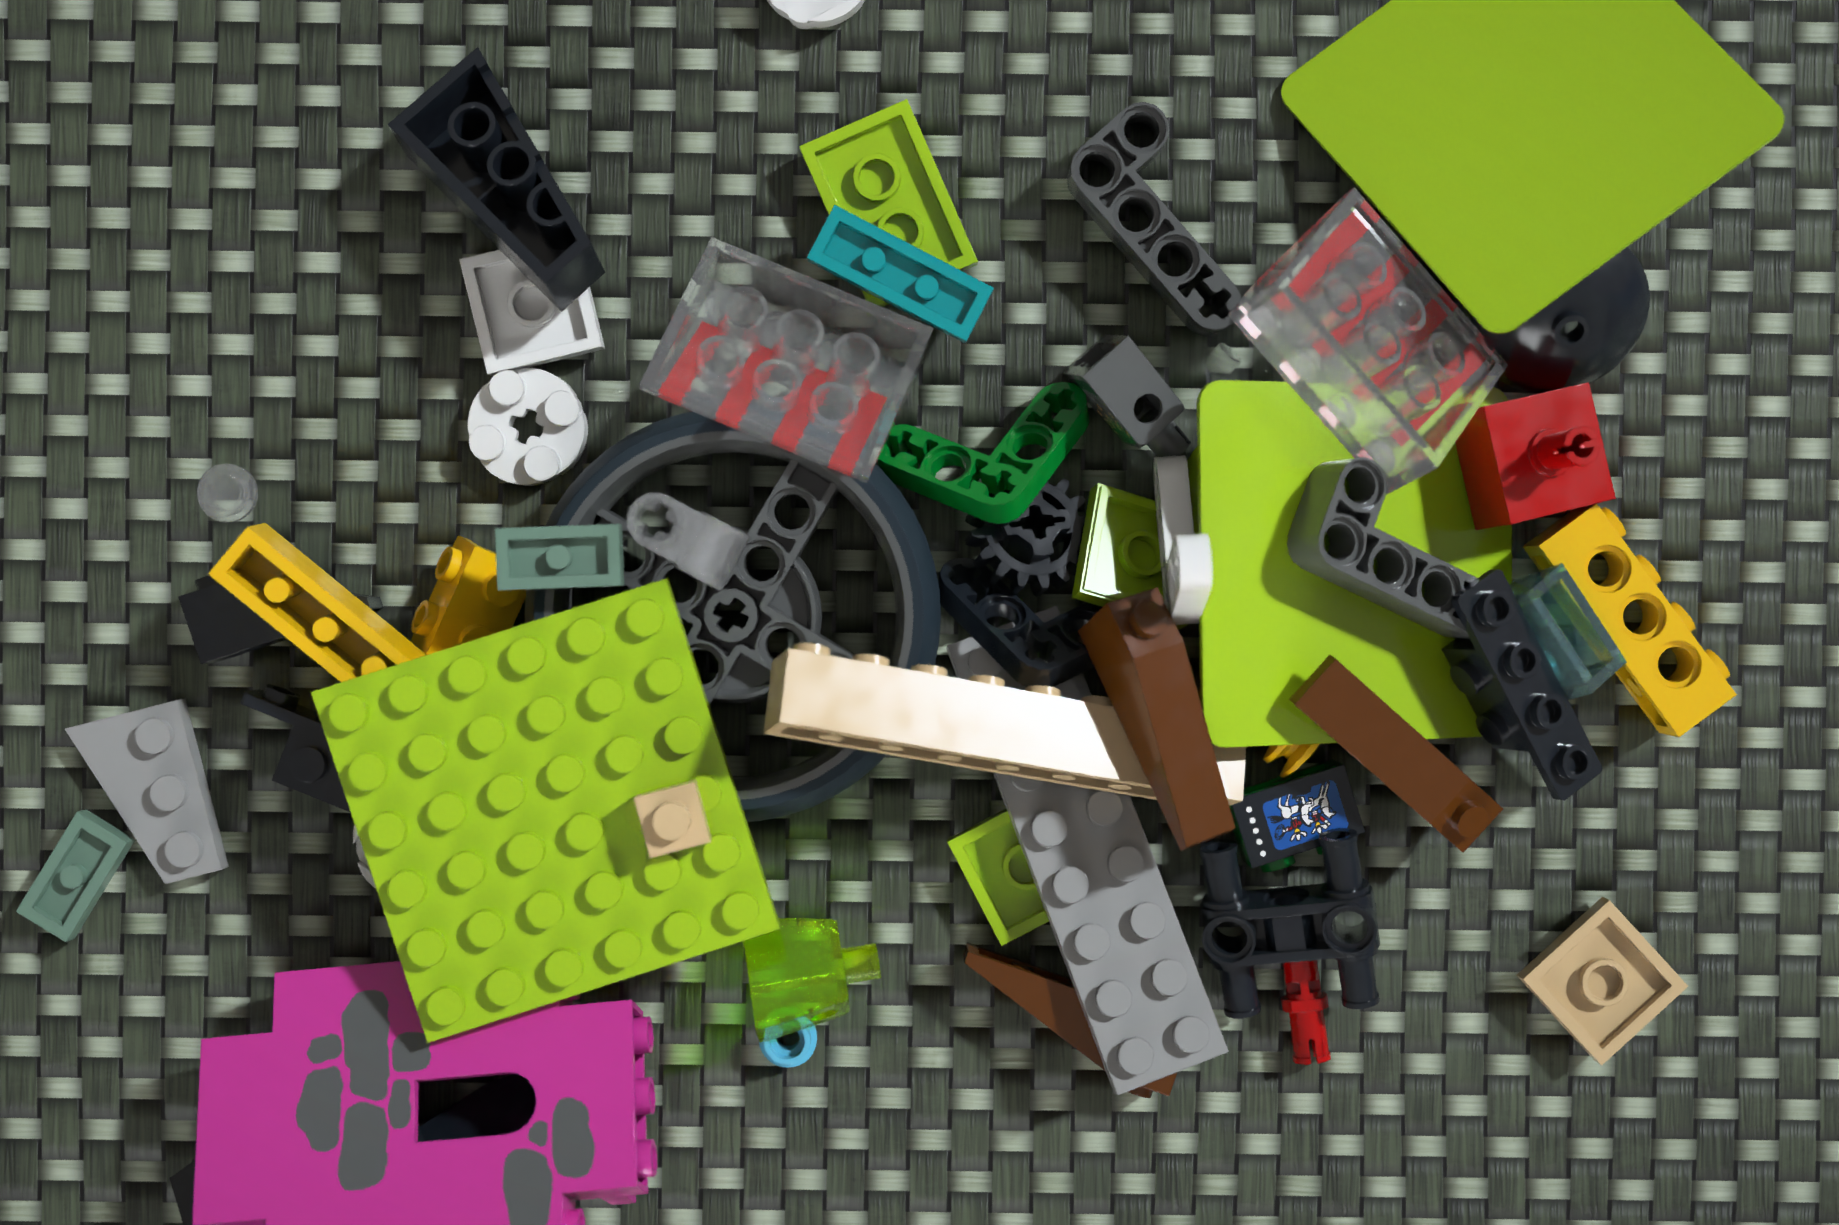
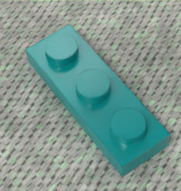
(900, 274)

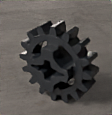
(1019, 554)

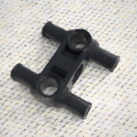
(1290, 923)

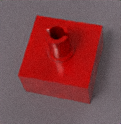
(1534, 457)

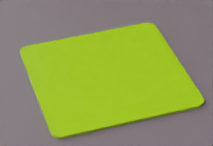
(1528, 133)
(1277, 622)

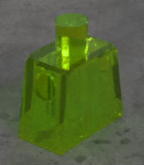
(803, 975)

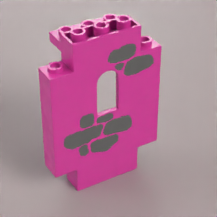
(327, 1111)

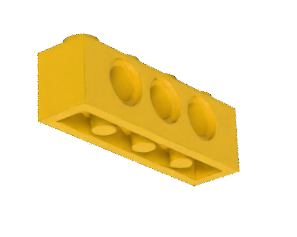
(1700, 675)

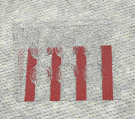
(1370, 342)
(788, 359)

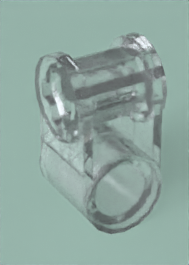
(696, 542)

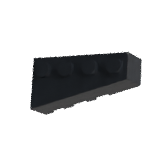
(488, 166)

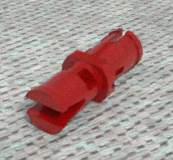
(1306, 1011)

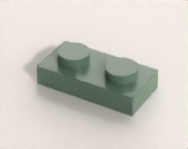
(559, 557)
(75, 875)

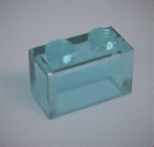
(1567, 630)

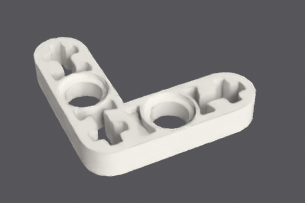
(1183, 555)

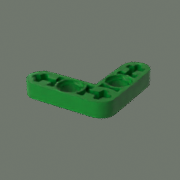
(1000, 469)

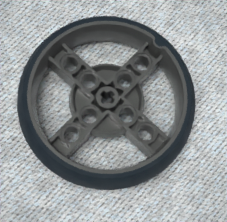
(781, 602)

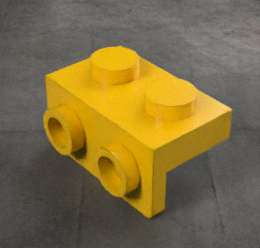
(464, 600)

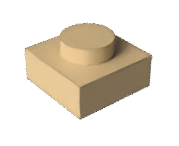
(673, 818)

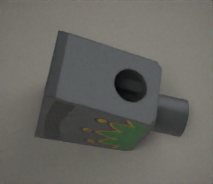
(1113, 379)

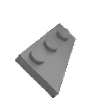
(157, 785)

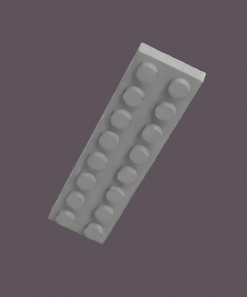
(1107, 912)

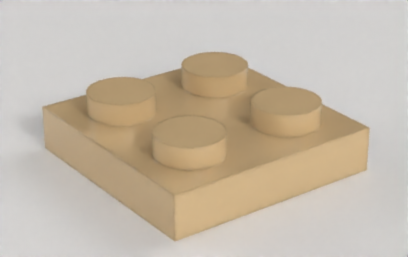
(1602, 980)

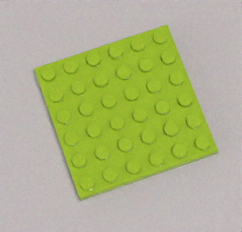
(508, 816)

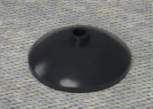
(1610, 318)

